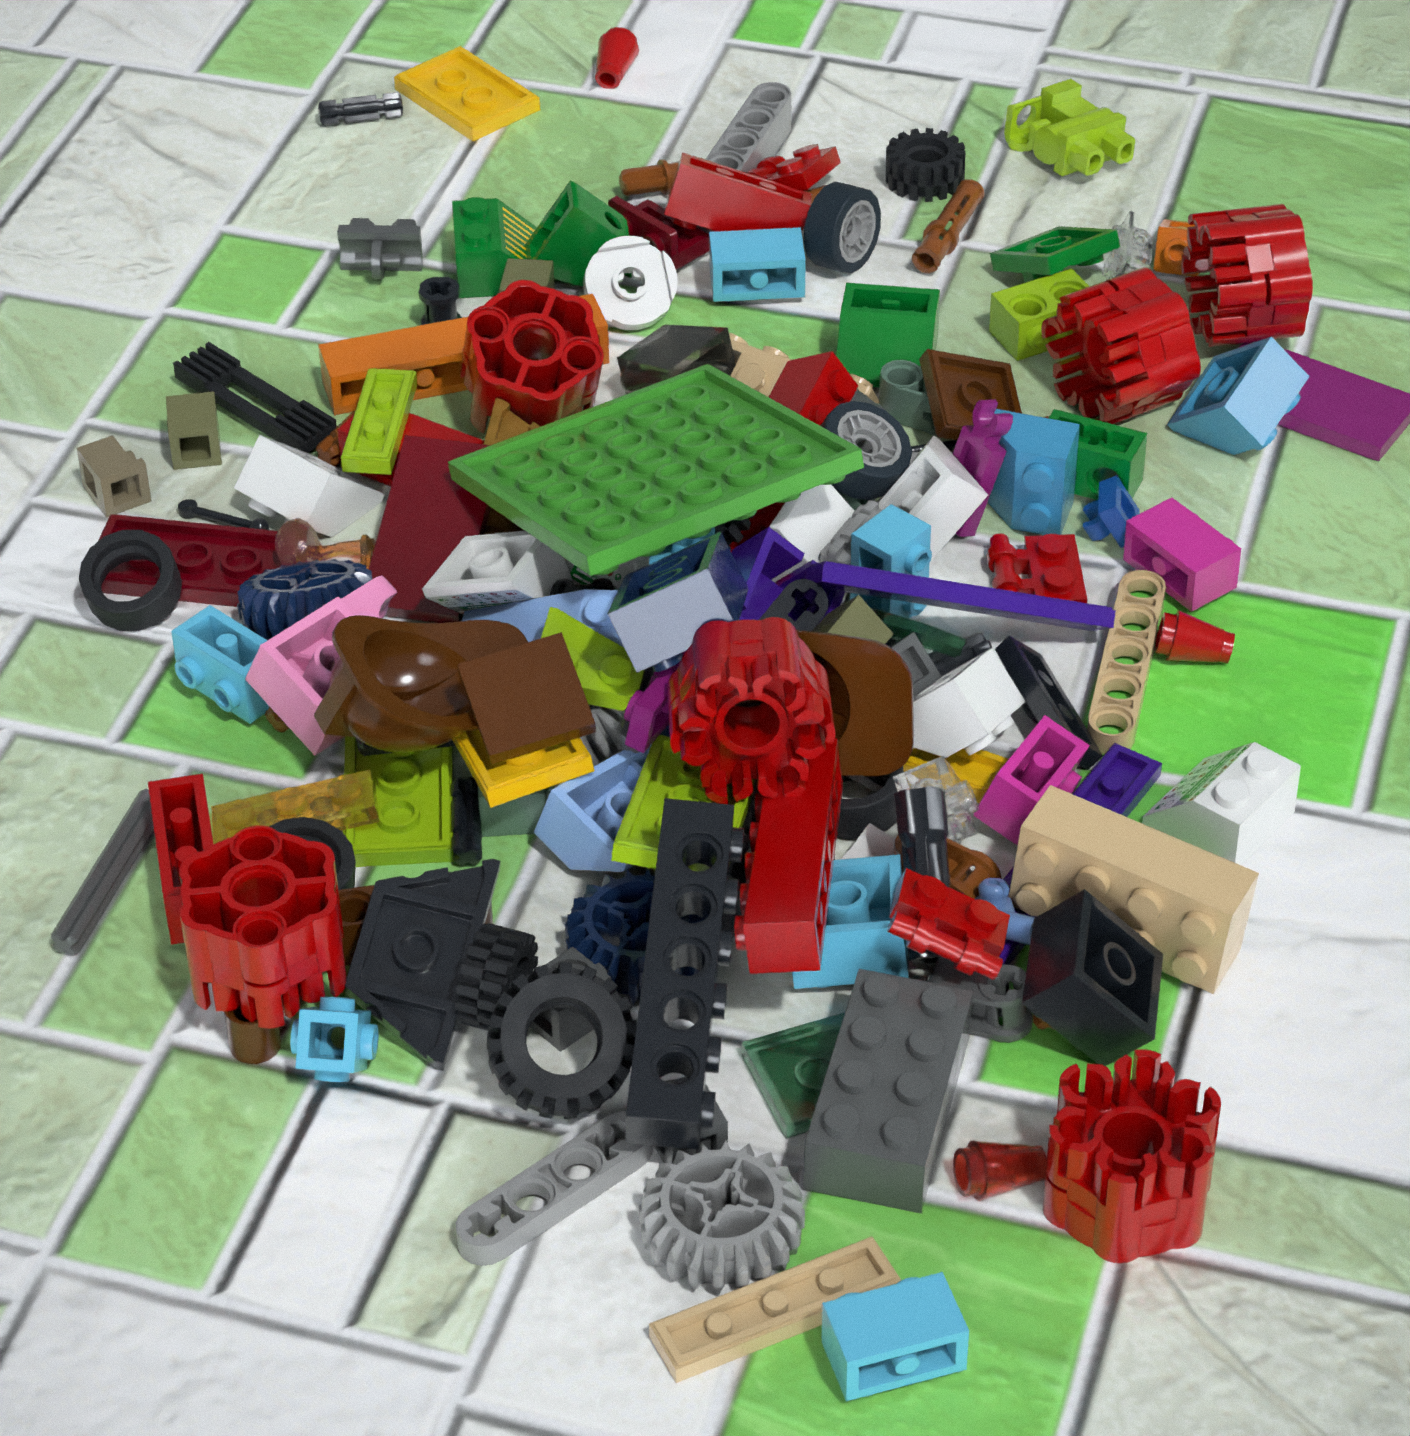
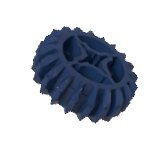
(291, 592)
(612, 928)

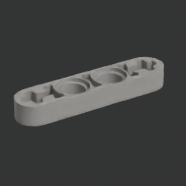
(548, 1180)

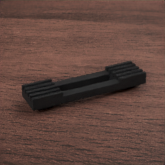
(213, 368)

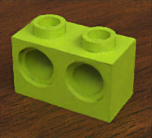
(1020, 310)

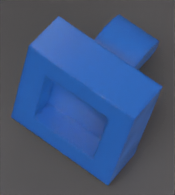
(1110, 511)

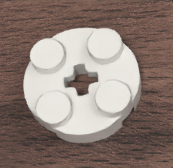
(646, 264)

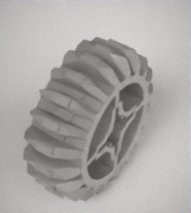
(721, 1216)

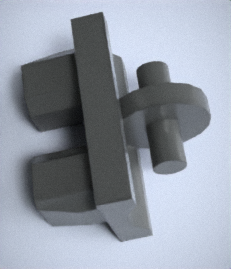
(380, 246)

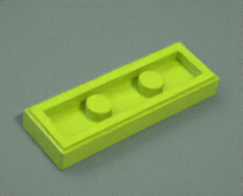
(379, 421)

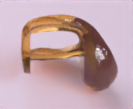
(299, 542)

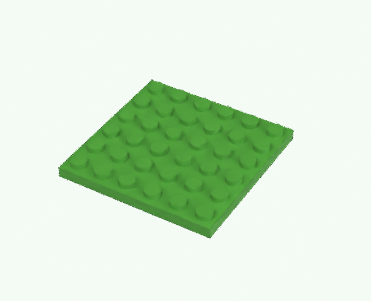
(654, 468)

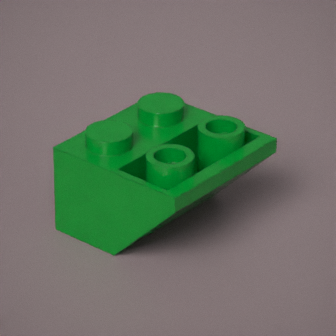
(885, 326)

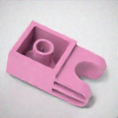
(297, 663)

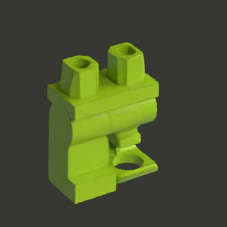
(1069, 131)

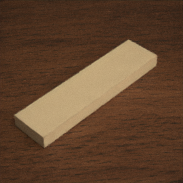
(766, 1309)

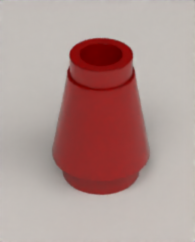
(615, 55)
(1192, 640)

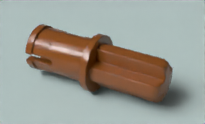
(648, 178)

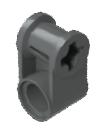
(990, 1000)

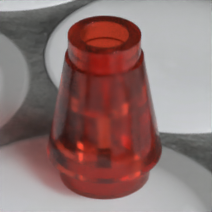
(996, 1168)

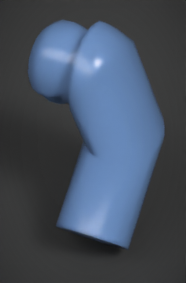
(996, 892)

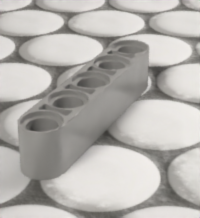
(755, 130)

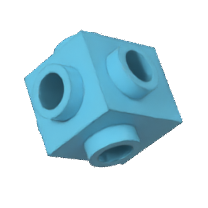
(313, 1041)

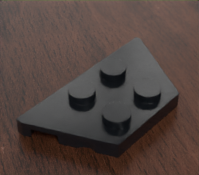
(414, 953)

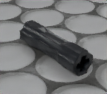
(923, 836)

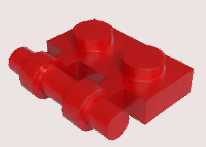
(803, 170)
(1047, 559)
(948, 924)

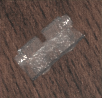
(1134, 250)

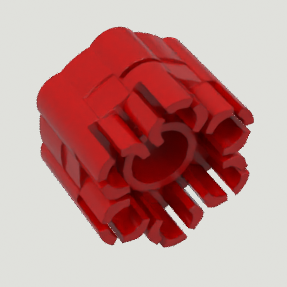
(1259, 274)
(536, 325)
(1130, 346)
(758, 742)
(262, 924)
(1130, 1158)

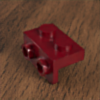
(650, 223)

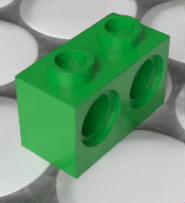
(1104, 453)

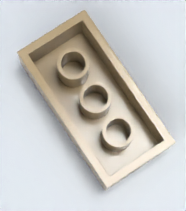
(1161, 886)

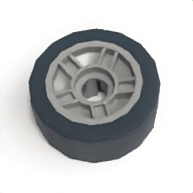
(842, 227)
(883, 447)

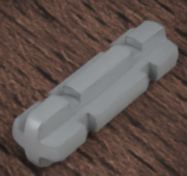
(840, 546)

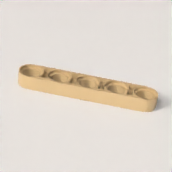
(1127, 643)

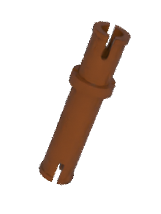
(932, 249)

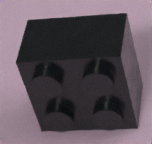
(1093, 978)

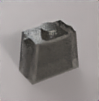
(673, 352)

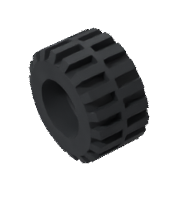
(571, 990)

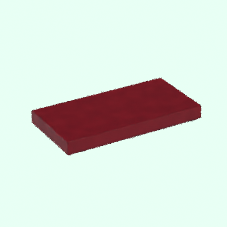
(424, 524)
(208, 557)

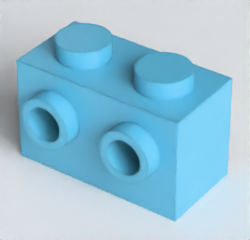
(757, 264)
(894, 544)
(215, 658)
(894, 1336)

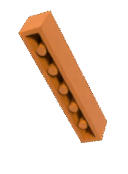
(428, 349)

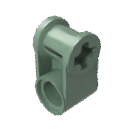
(905, 395)

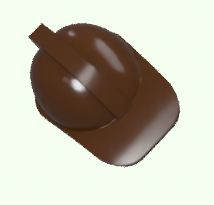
(402, 682)
(869, 701)

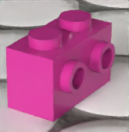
(1184, 551)
(1042, 760)

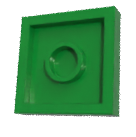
(1055, 250)

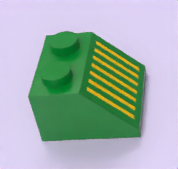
(484, 239)

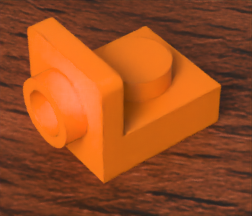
(1170, 246)

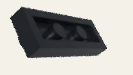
(1044, 693)

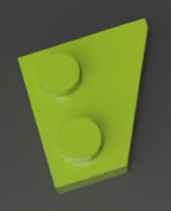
(600, 663)

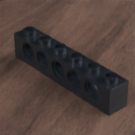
(655, 1109)

